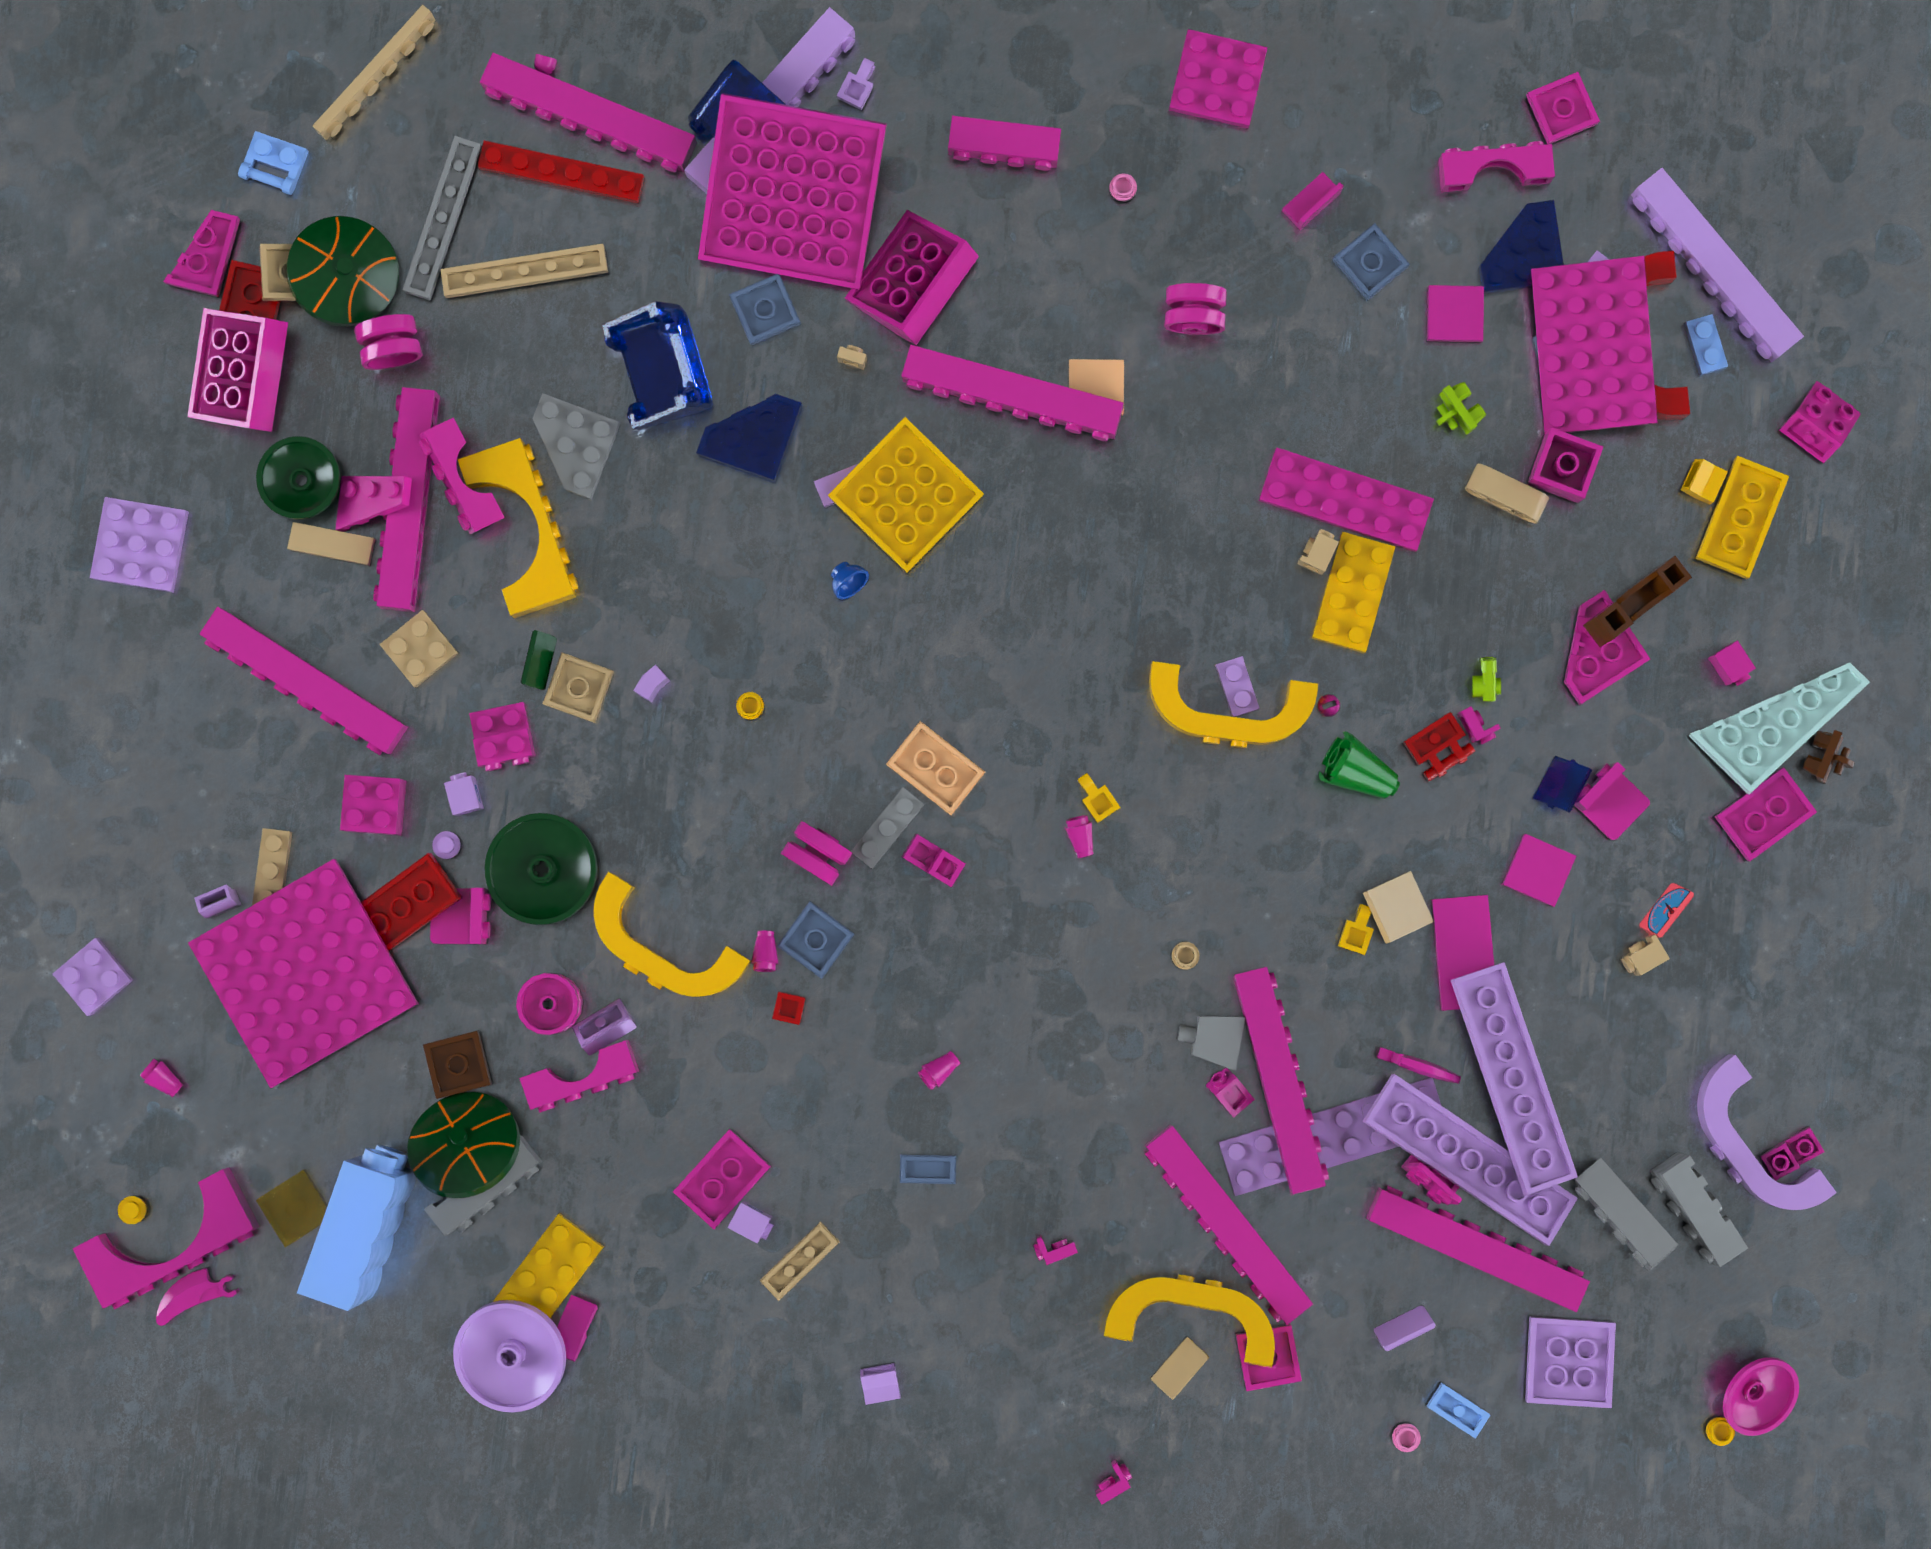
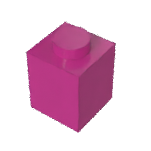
(1732, 664)

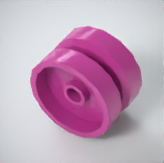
(1195, 308)
(388, 341)
(817, 852)
(565, 998)

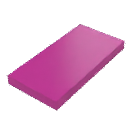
(1461, 941)

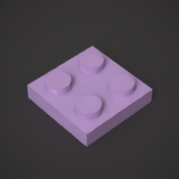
(92, 977)

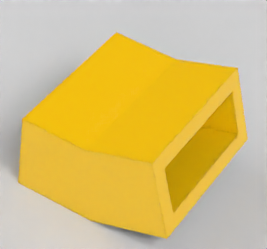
(1704, 481)

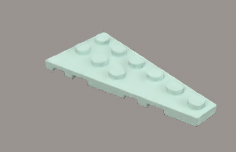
(1770, 732)

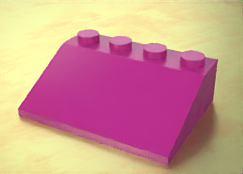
(912, 276)
(237, 369)

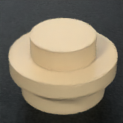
(1185, 955)

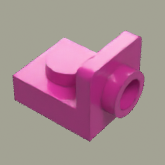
(1472, 723)
(1229, 1091)
(1060, 1250)
(1112, 1487)

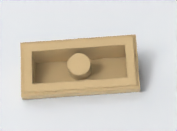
(1180, 1368)

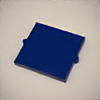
(1562, 784)

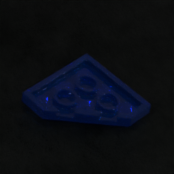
(1526, 245)
(753, 437)

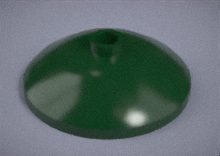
(283, 467)

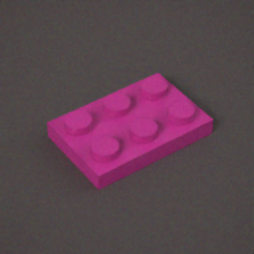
(1765, 814)
(721, 1179)

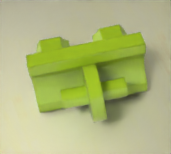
(1453, 400)

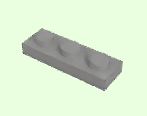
(887, 828)

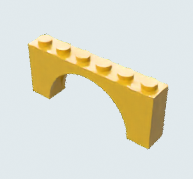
(548, 578)

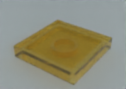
(293, 1207)

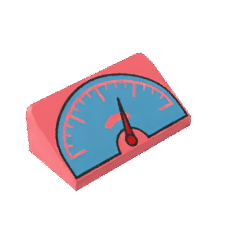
(1666, 910)

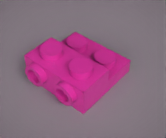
(502, 736)

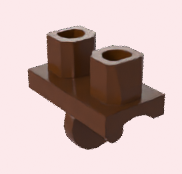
(1831, 744)

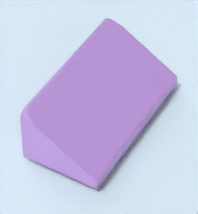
(604, 1027)
(1404, 1328)

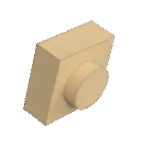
(852, 356)

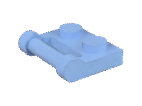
(277, 155)

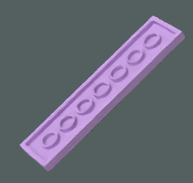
(1514, 1078)
(1466, 1158)
(1255, 1159)

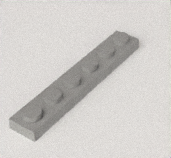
(442, 218)

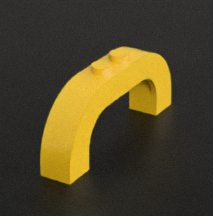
(1213, 728)
(608, 921)
(1207, 1296)

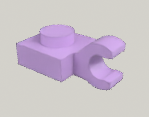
(856, 87)

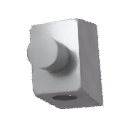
(1215, 1039)

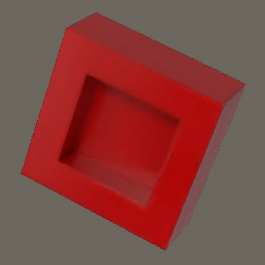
(789, 1008)

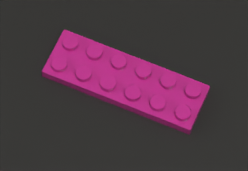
(1346, 499)

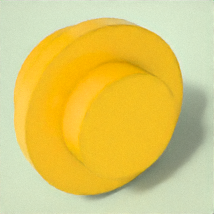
(750, 705)
(132, 1210)
(1719, 1431)

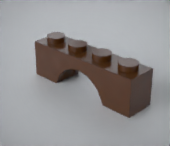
(1637, 601)

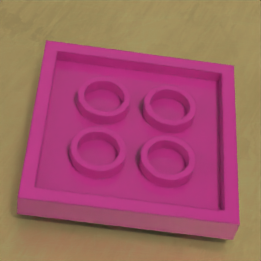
(1218, 78)

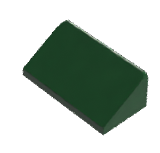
(538, 660)

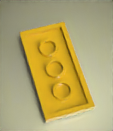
(1742, 517)
(1353, 592)
(552, 1267)

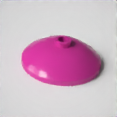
(1760, 1396)

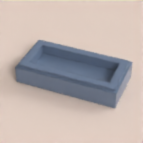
(928, 1169)

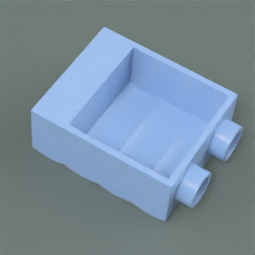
(358, 1228)

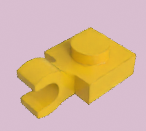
(1099, 801)
(1356, 934)

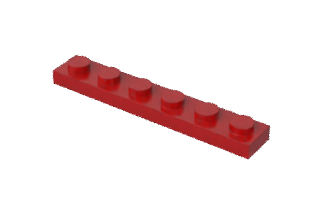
(561, 171)

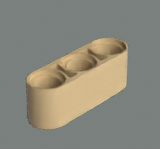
(1507, 493)

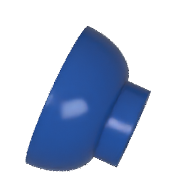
(848, 579)

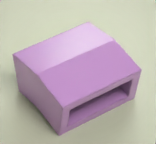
(651, 683)
(222, 906)
(880, 1383)

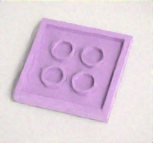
(139, 544)
(1570, 1362)

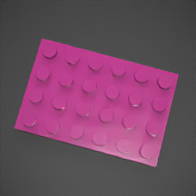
(1594, 345)

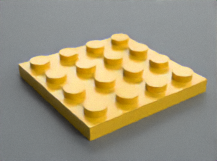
(905, 495)

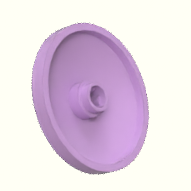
(509, 1356)

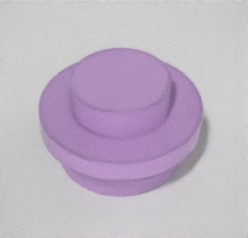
(446, 845)

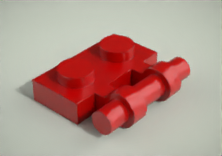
(1434, 739)

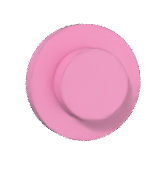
(1123, 187)
(1406, 1437)

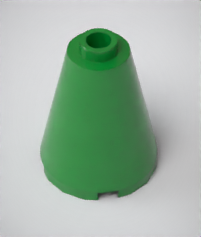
(1358, 768)

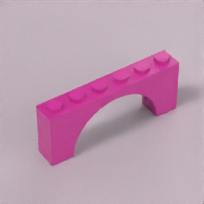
(119, 1276)

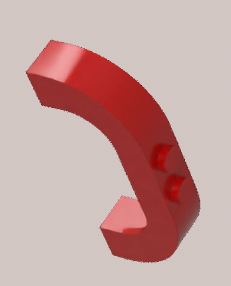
(1670, 402)

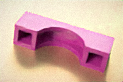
(1530, 163)
(443, 445)
(613, 1063)

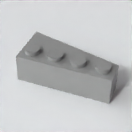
(1698, 1209)
(456, 1213)
(1625, 1214)

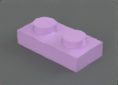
(1237, 686)

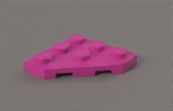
(1596, 667)

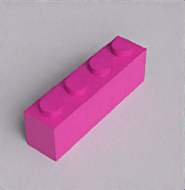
(1004, 142)

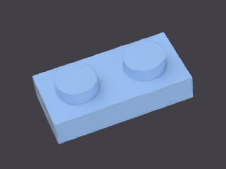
(1705, 345)
(1458, 1410)

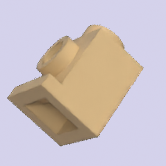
(1319, 552)
(1645, 956)

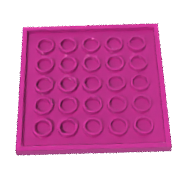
(791, 191)
(303, 973)

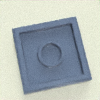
(1371, 261)
(765, 309)
(815, 939)

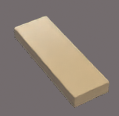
(331, 544)
(799, 1261)

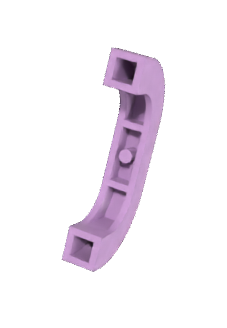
(1712, 1111)

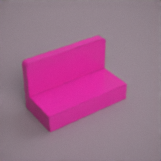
(1312, 200)

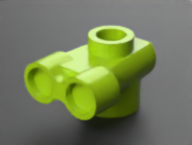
(1486, 685)

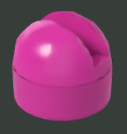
(544, 64)
(1331, 711)

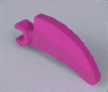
(1418, 1065)
(191, 1291)

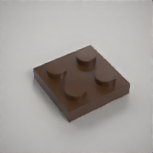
(457, 1064)

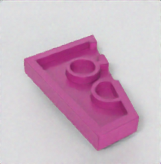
(207, 257)
(369, 497)

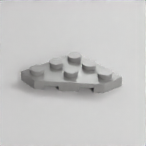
(575, 442)

